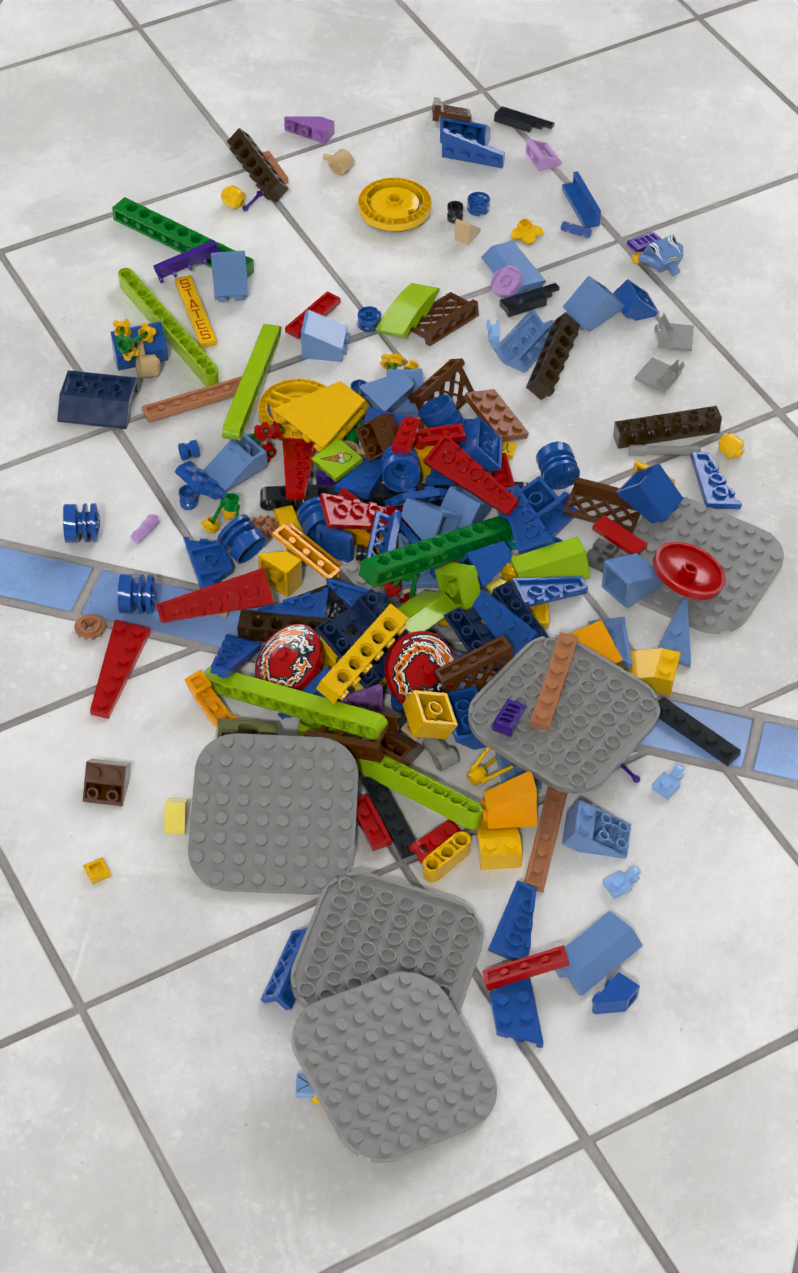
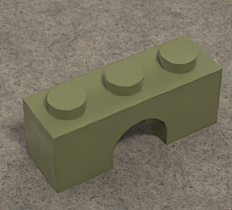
(233, 726)

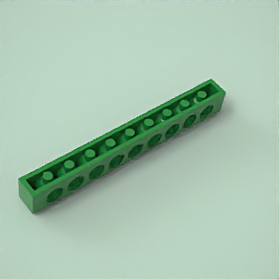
(165, 230)
(433, 551)

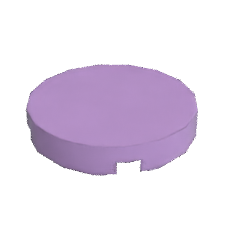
(506, 281)

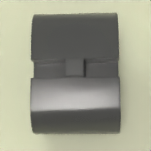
(599, 553)

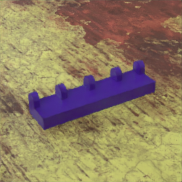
(185, 260)

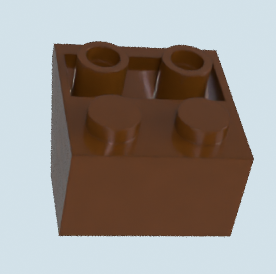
(377, 435)
(400, 748)
(106, 782)

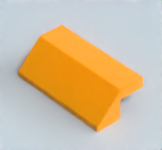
(308, 551)

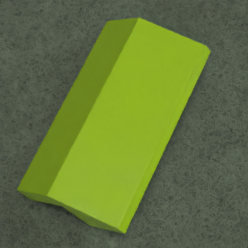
(555, 560)
(426, 610)

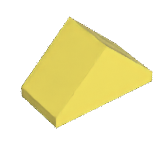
(175, 815)

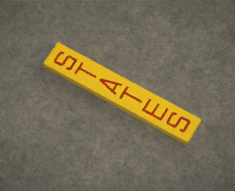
(195, 311)

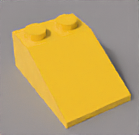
(655, 667)
(498, 847)

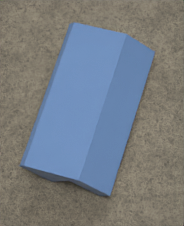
(508, 253)
(524, 342)
(598, 952)

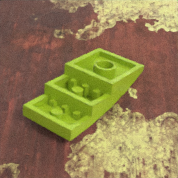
(407, 310)

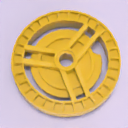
(391, 200)
(283, 393)

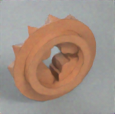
(270, 526)
(90, 621)

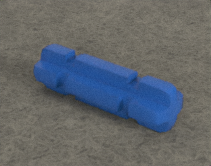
(576, 229)

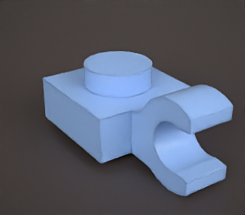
(493, 334)
(667, 784)
(620, 884)

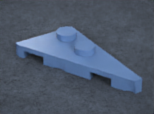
(678, 636)

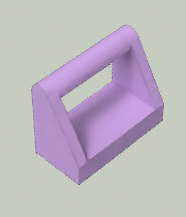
(541, 162)

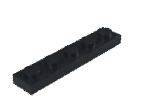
(697, 732)
(390, 816)

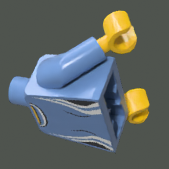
(662, 255)

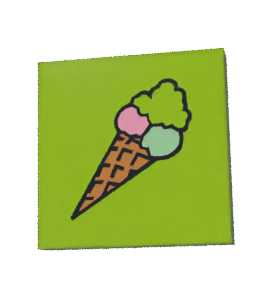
(337, 460)

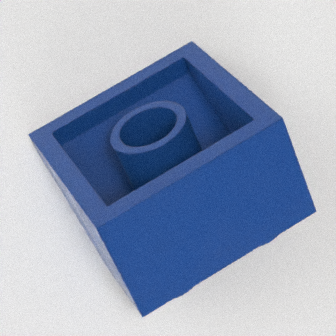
(636, 301)

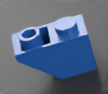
(616, 996)

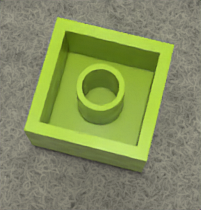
(459, 583)

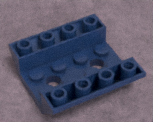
(96, 401)
(360, 618)
(474, 634)

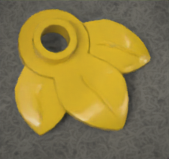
(526, 231)

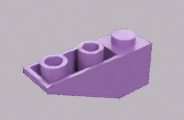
(311, 127)

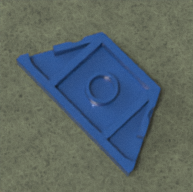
(199, 481)
(429, 494)
(208, 561)
(516, 1012)

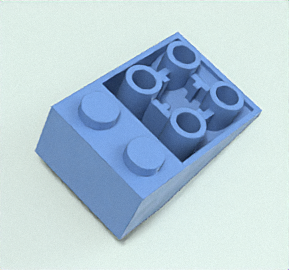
(237, 462)
(595, 831)

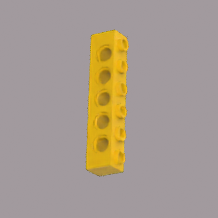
(331, 686)

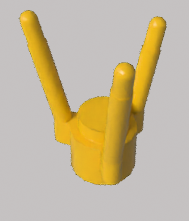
(477, 773)

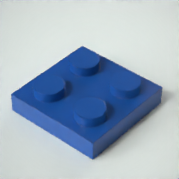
(336, 543)

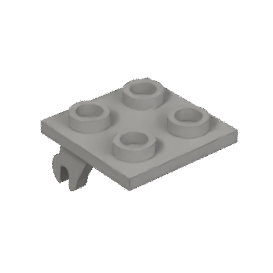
(673, 335)
(659, 374)

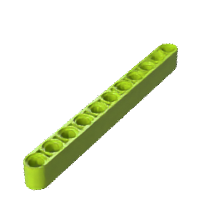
(174, 333)
(251, 382)
(299, 704)
(414, 785)

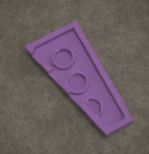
(366, 699)

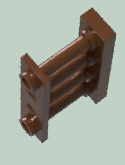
(360, 748)

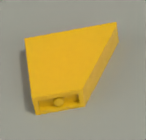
(323, 414)

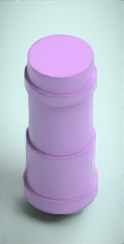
(145, 527)

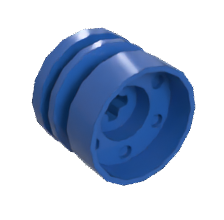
(440, 412)
(557, 465)
(400, 470)
(310, 516)
(80, 523)
(242, 539)
(135, 593)

